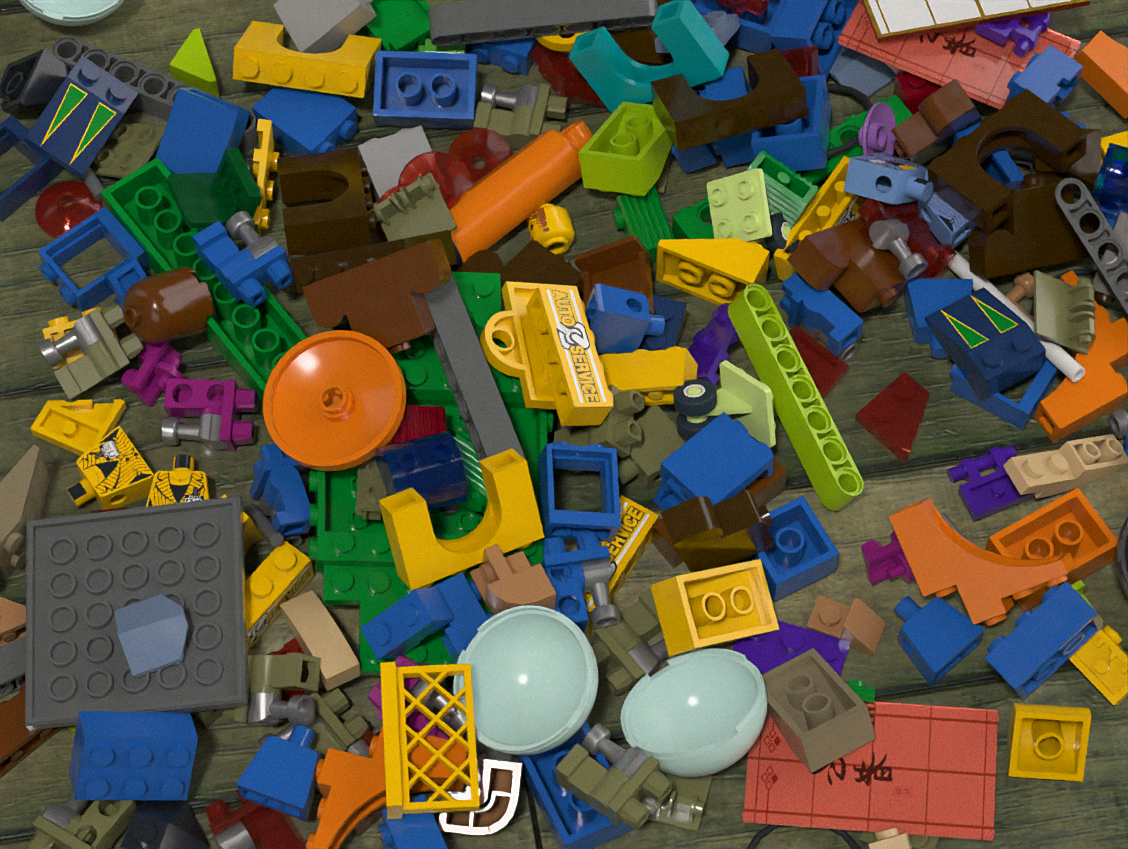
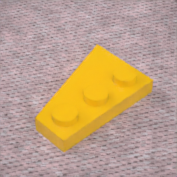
(263, 165)

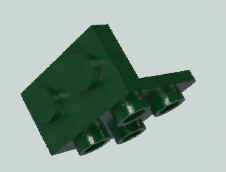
(218, 195)

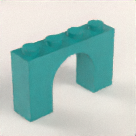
(619, 78)

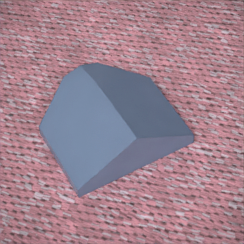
(861, 72)
(152, 634)

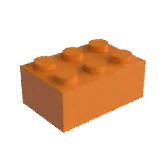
(1054, 530)

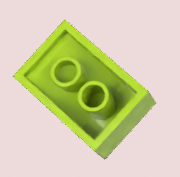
(626, 151)

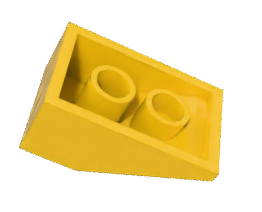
(711, 267)
(714, 607)

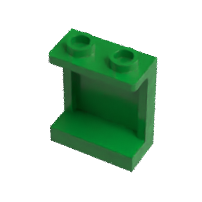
(399, 24)

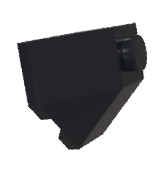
(31, 81)
(164, 826)

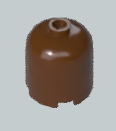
(167, 306)

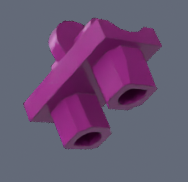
(159, 363)
(886, 561)

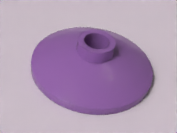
(876, 132)

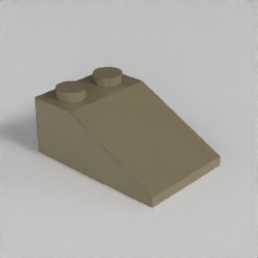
(21, 500)
(816, 710)

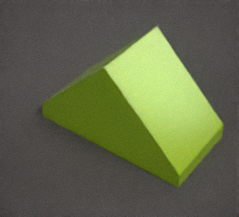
(193, 64)

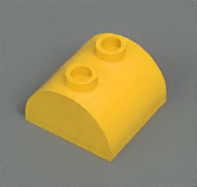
(1047, 741)

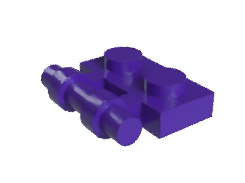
(1025, 37)
(991, 492)

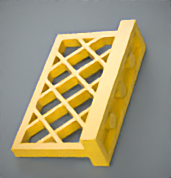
(395, 739)

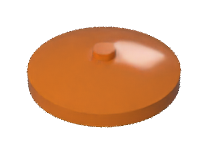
(334, 400)

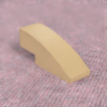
(321, 638)

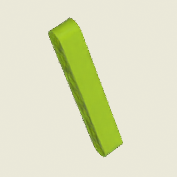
(795, 398)

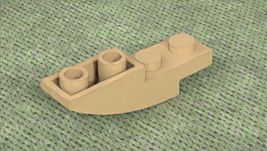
(1067, 468)

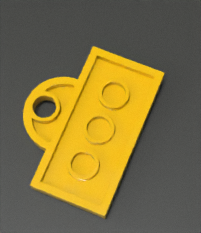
(522, 354)

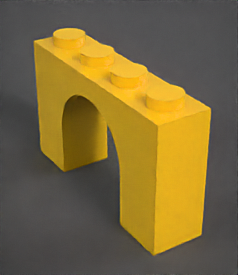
(265, 60)
(509, 521)

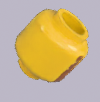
(551, 228)

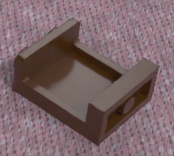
(619, 265)

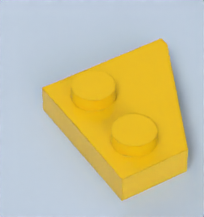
(76, 424)

